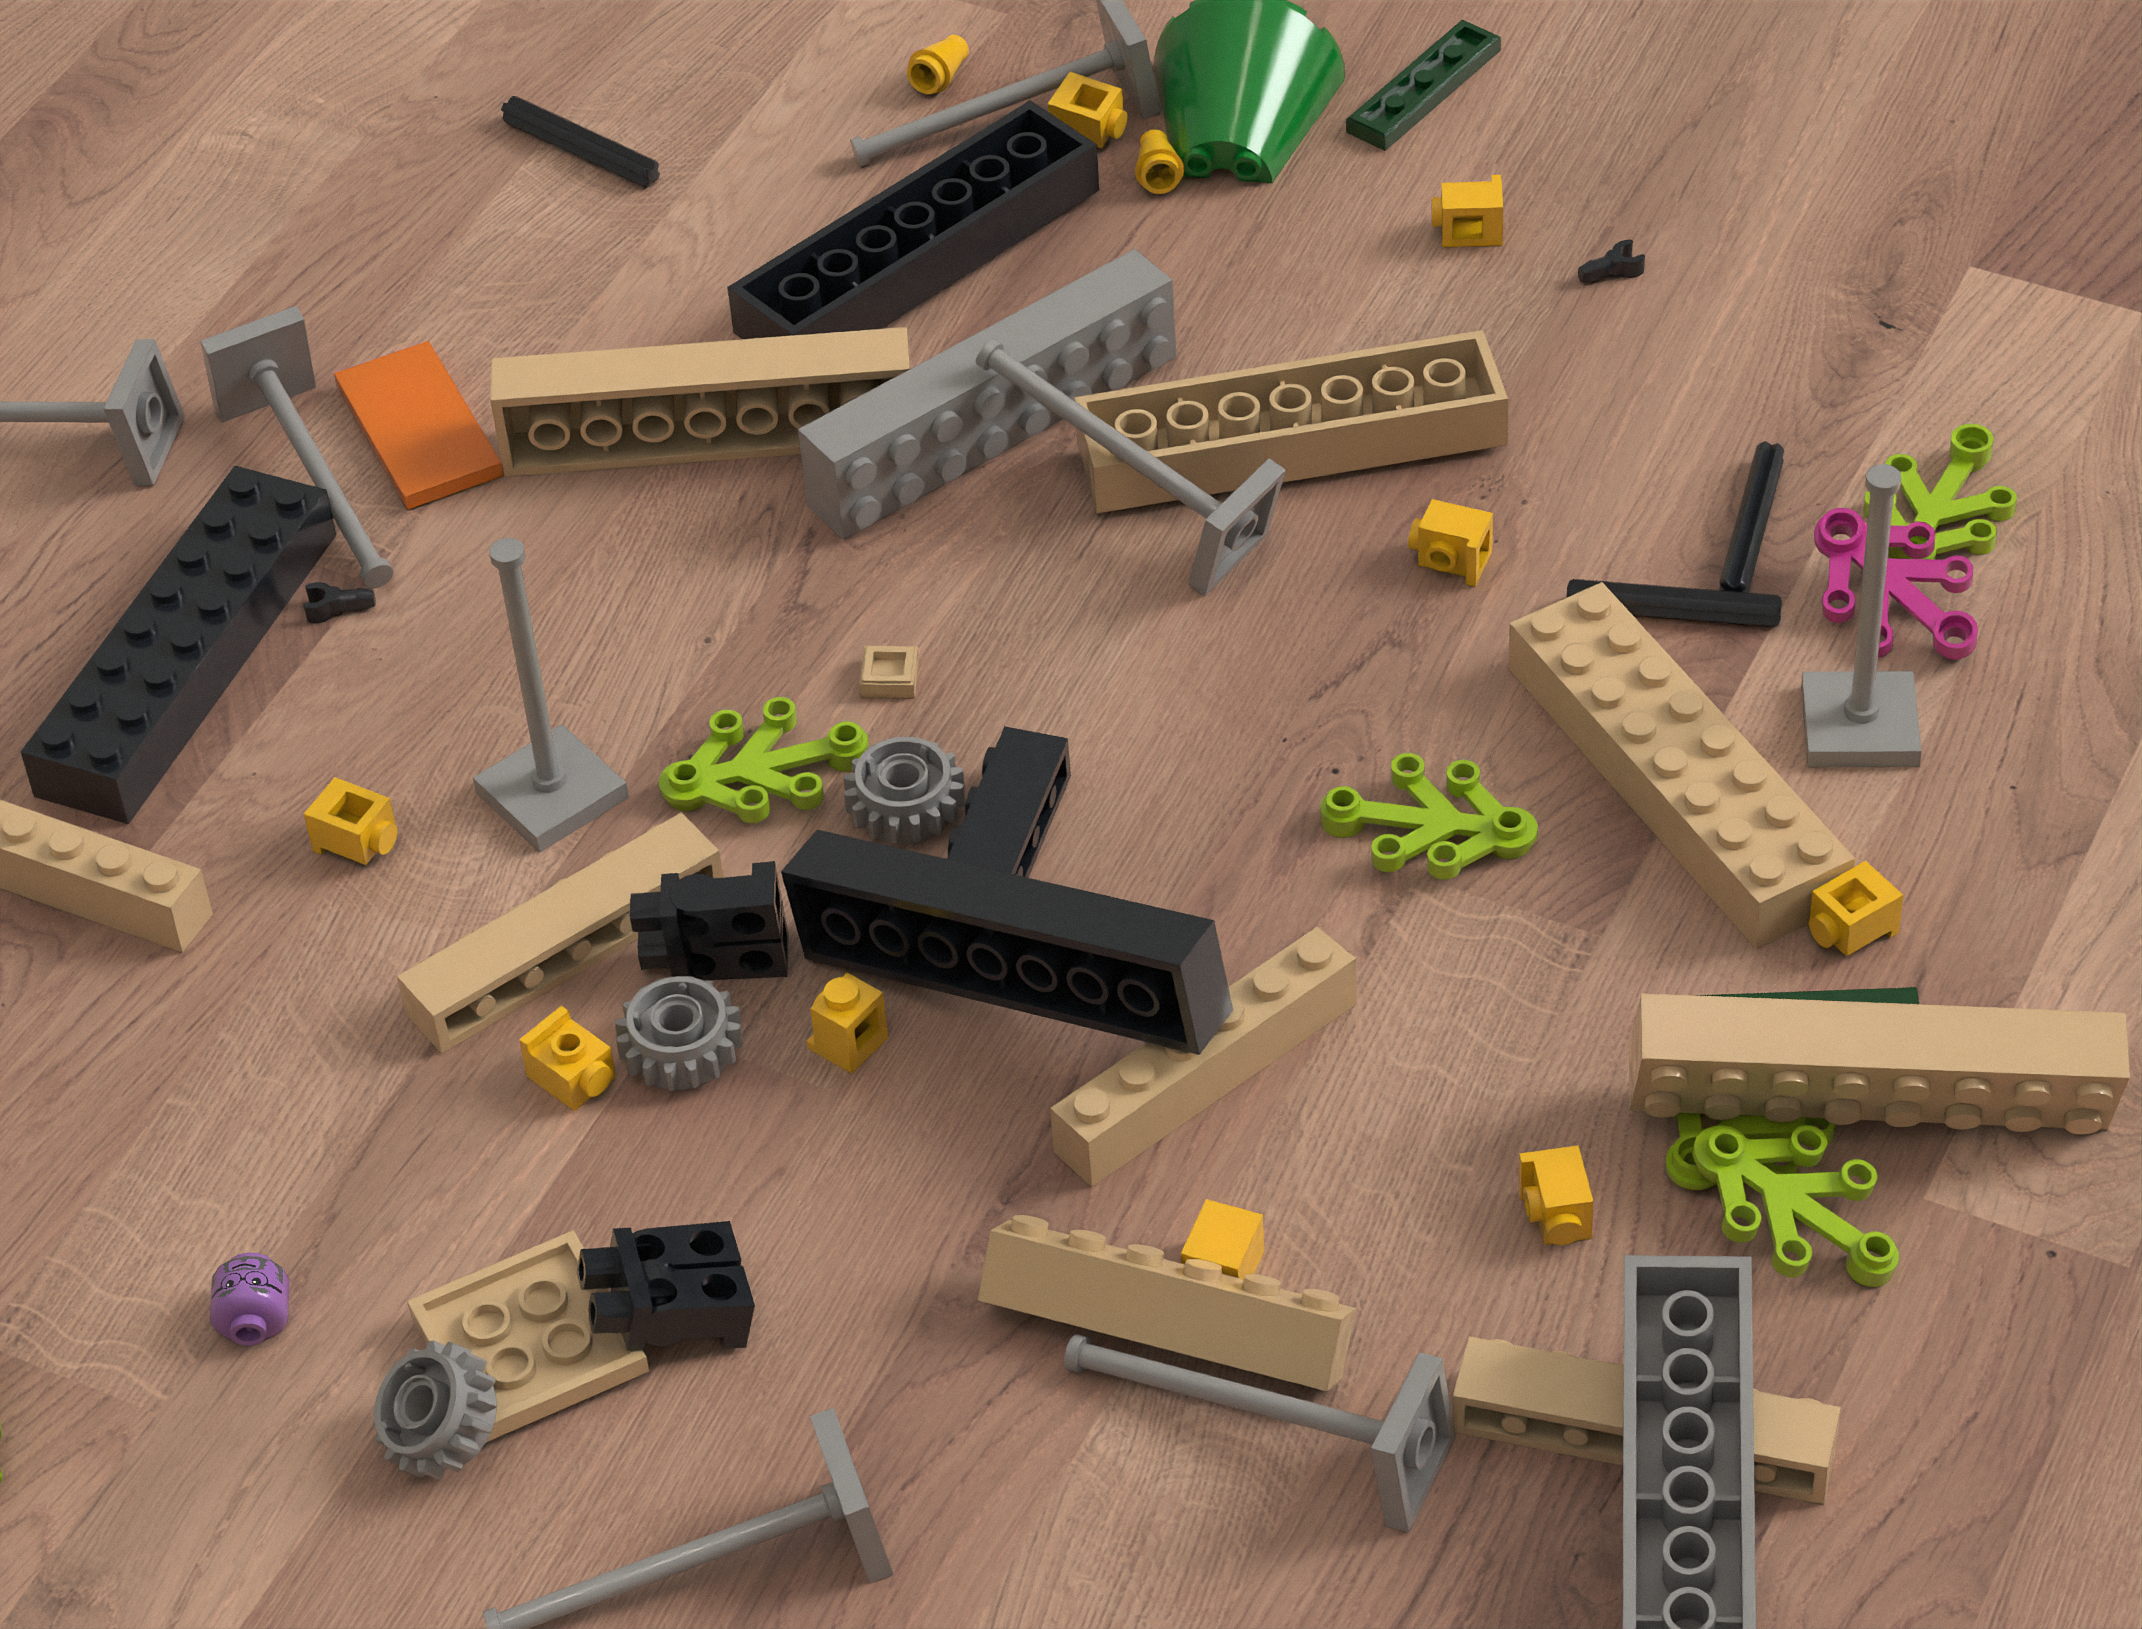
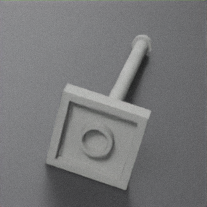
(1123, 52)
(265, 367)
(140, 412)
(1230, 527)
(1865, 713)
(556, 778)
(1404, 1447)
(839, 1500)

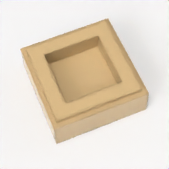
(889, 672)

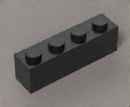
(1013, 802)

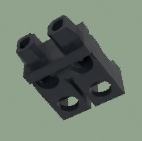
(714, 926)
(669, 1286)

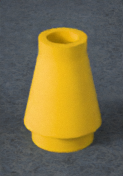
(935, 65)
(1158, 164)

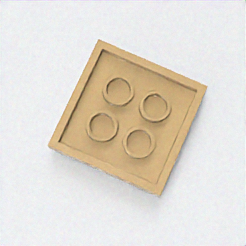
(531, 1331)

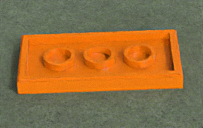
(418, 425)

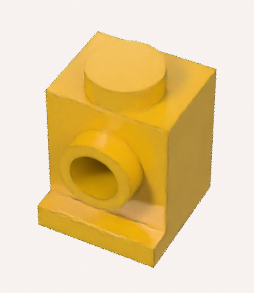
(1090, 108)
(1469, 213)
(1453, 539)
(351, 822)
(1855, 909)
(840, 1010)
(567, 1059)
(1556, 1194)

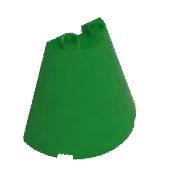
(1243, 84)

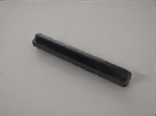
(580, 141)
(1752, 518)
(1691, 603)

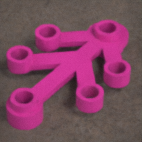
(1898, 580)

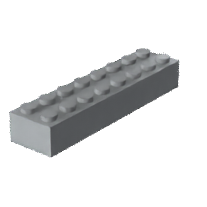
(956, 415)
(1688, 1443)

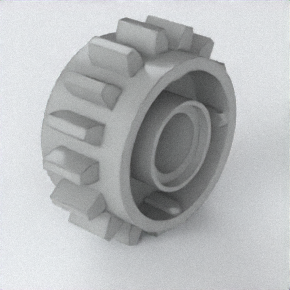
(904, 790)
(679, 1033)
(435, 1409)

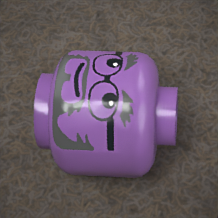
(248, 1297)

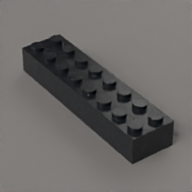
(921, 231)
(179, 645)
(1009, 941)

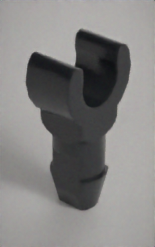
(1615, 263)
(330, 601)

